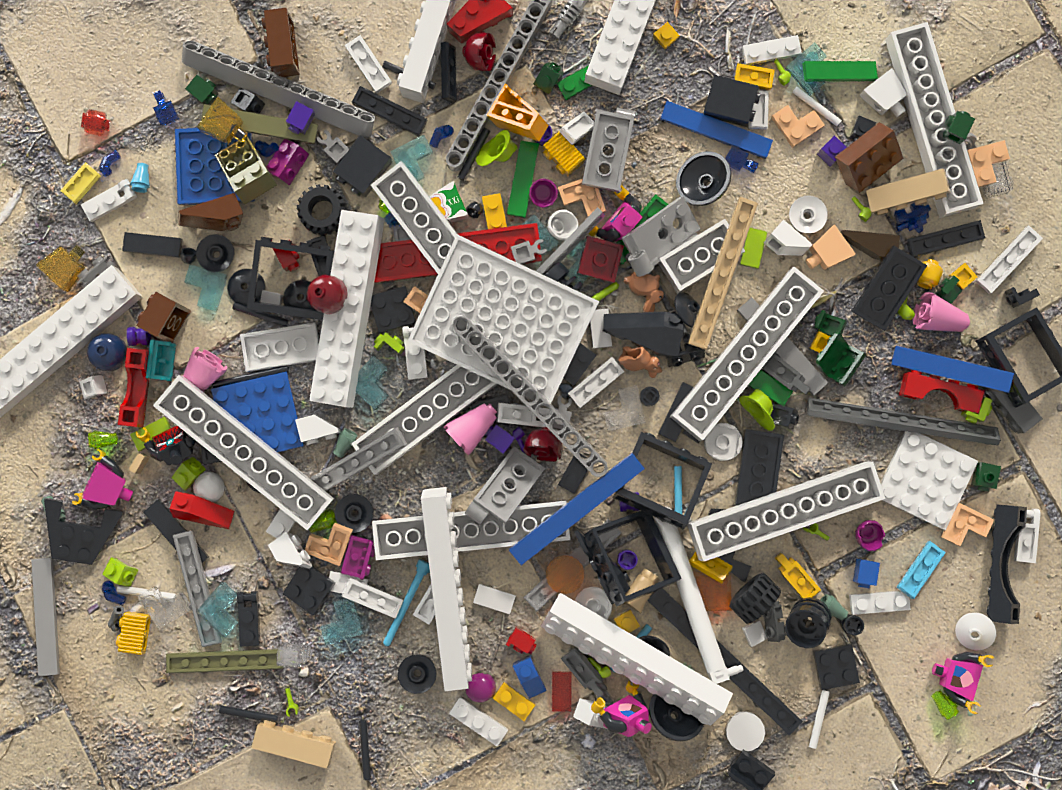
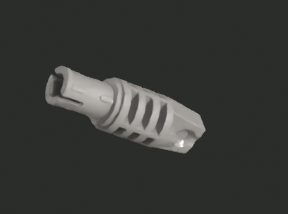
(567, 17)

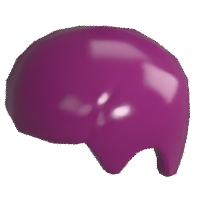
(543, 193)
(870, 535)
(481, 687)

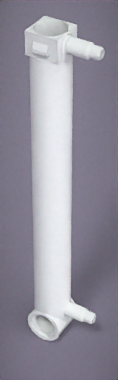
(695, 607)

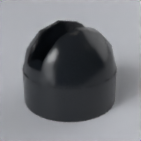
(474, 209)
(188, 255)

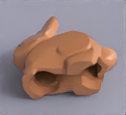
(647, 287)
(639, 359)

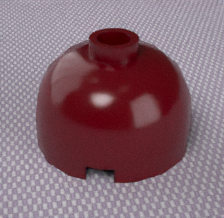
(479, 51)
(327, 294)
(544, 445)

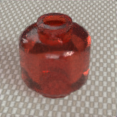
(95, 122)

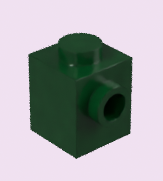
(202, 90)
(958, 126)
(986, 476)

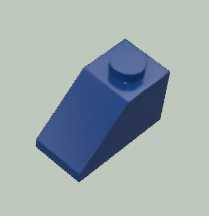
(529, 676)

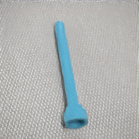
(422, 569)

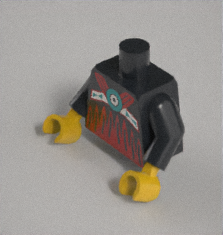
(169, 445)

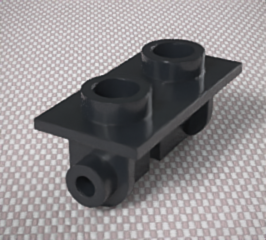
(691, 353)

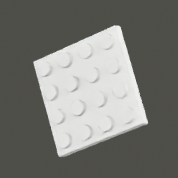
(926, 478)

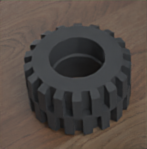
(310, 199)
(755, 598)

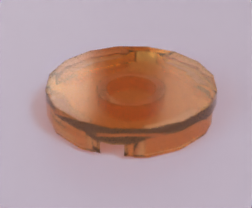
(565, 574)

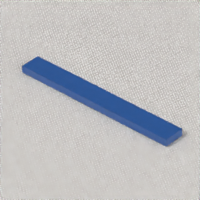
(576, 509)

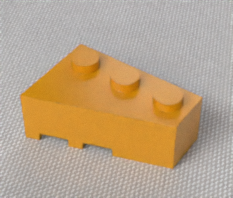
(516, 115)

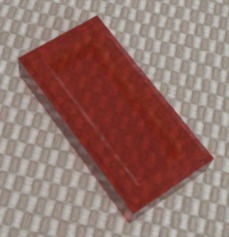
(561, 691)

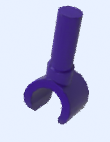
(518, 434)

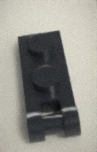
(248, 619)

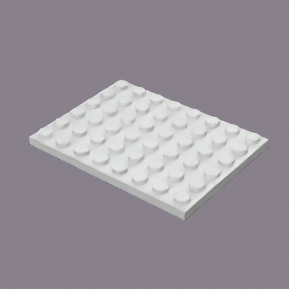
(516, 308)

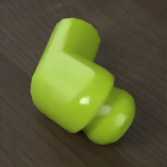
(905, 311)

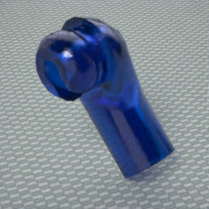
(441, 133)
(266, 149)
(107, 161)
(111, 594)

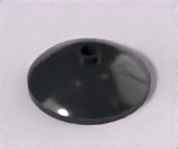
(700, 170)
(680, 729)

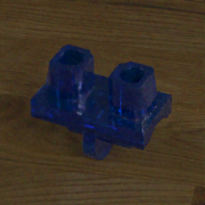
(914, 219)

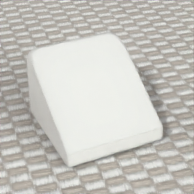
(271, 297)
(93, 386)
(754, 633)

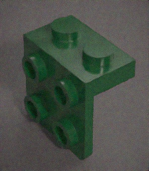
(839, 360)

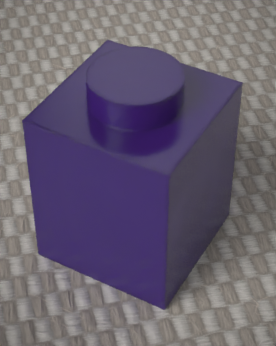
(300, 118)
(830, 150)
(499, 438)

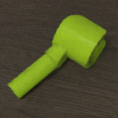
(785, 76)
(865, 212)
(814, 529)
(604, 672)
(291, 704)

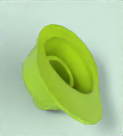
(497, 149)
(759, 407)

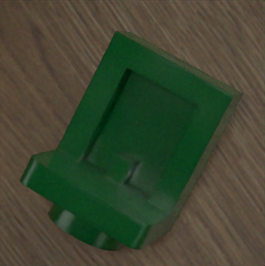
(548, 77)
(948, 289)
(829, 324)

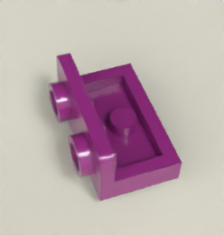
(287, 161)
(357, 557)

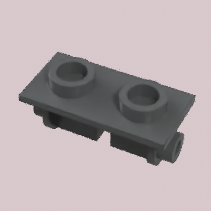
(774, 630)

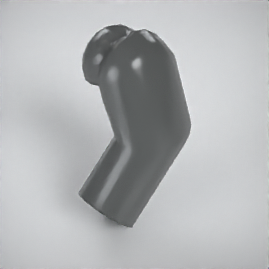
(113, 622)

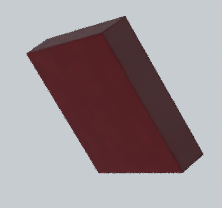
(600, 259)

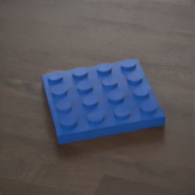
(198, 169)
(265, 408)

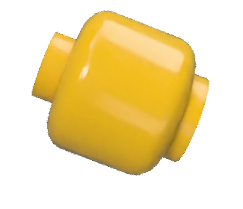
(931, 275)

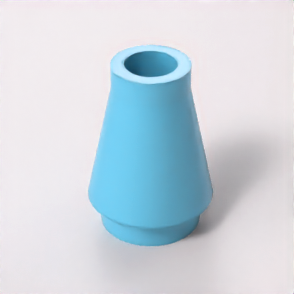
(140, 179)

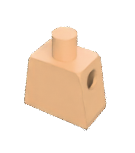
(829, 250)

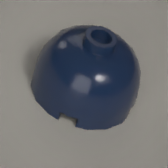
(107, 352)

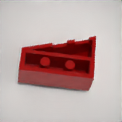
(477, 16)

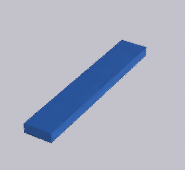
(716, 129)
(952, 368)

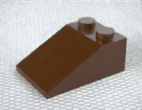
(217, 214)

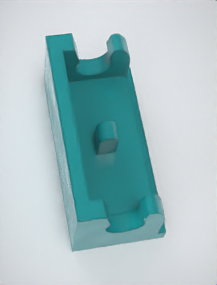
(161, 360)

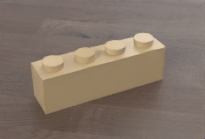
(908, 191)
(293, 744)

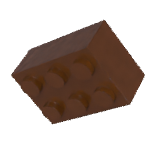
(280, 42)
(869, 157)
(162, 317)

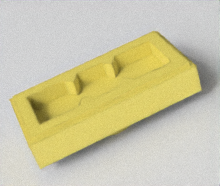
(80, 183)

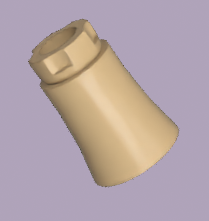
(642, 581)

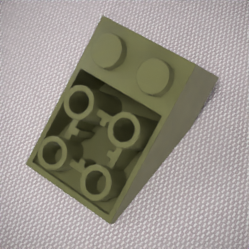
(245, 170)

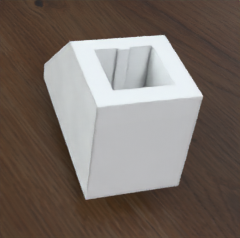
(787, 241)
(314, 428)
(289, 551)
(585, 714)

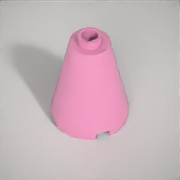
(939, 315)
(203, 369)
(471, 427)

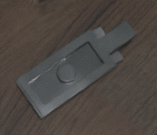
(785, 374)
(584, 671)

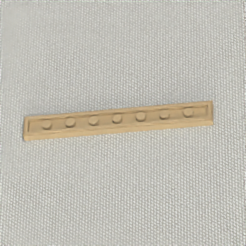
(722, 273)

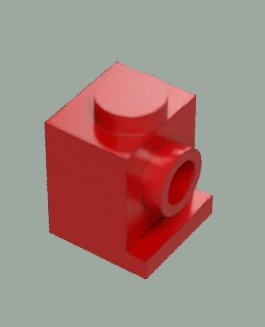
(288, 259)
(522, 641)

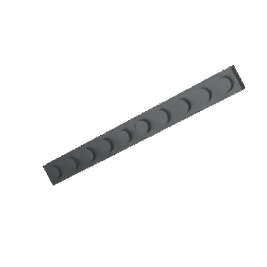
(903, 421)

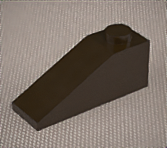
(872, 244)

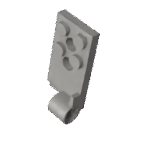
(613, 131)
(644, 242)
(496, 497)

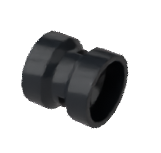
(647, 394)
(855, 626)

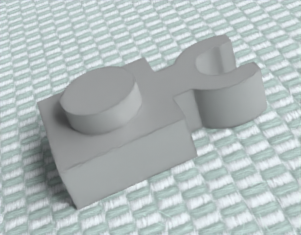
(335, 148)
(525, 252)
(563, 411)

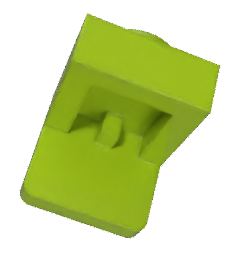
(393, 342)
(985, 410)
(188, 472)
(120, 572)

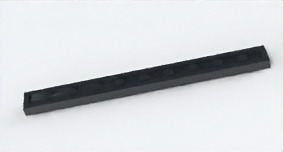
(744, 680)

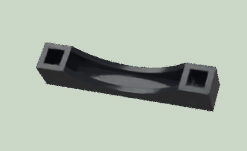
(1003, 604)

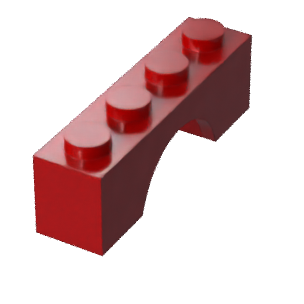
(964, 398)
(134, 405)

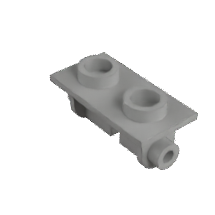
(100, 265)

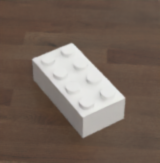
(694, 258)

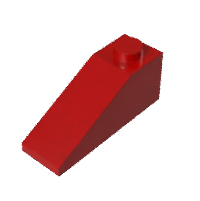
(200, 510)

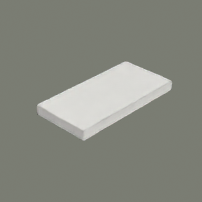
(280, 347)

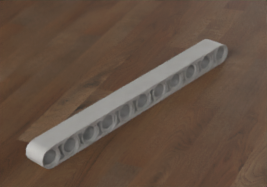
(491, 85)
(277, 88)
(534, 405)

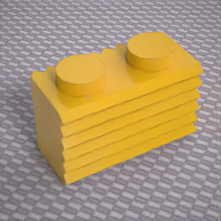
(563, 154)
(133, 633)

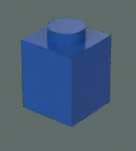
(866, 573)

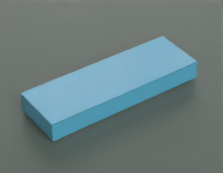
(921, 570)

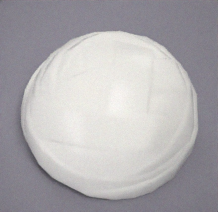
(562, 224)
(209, 486)

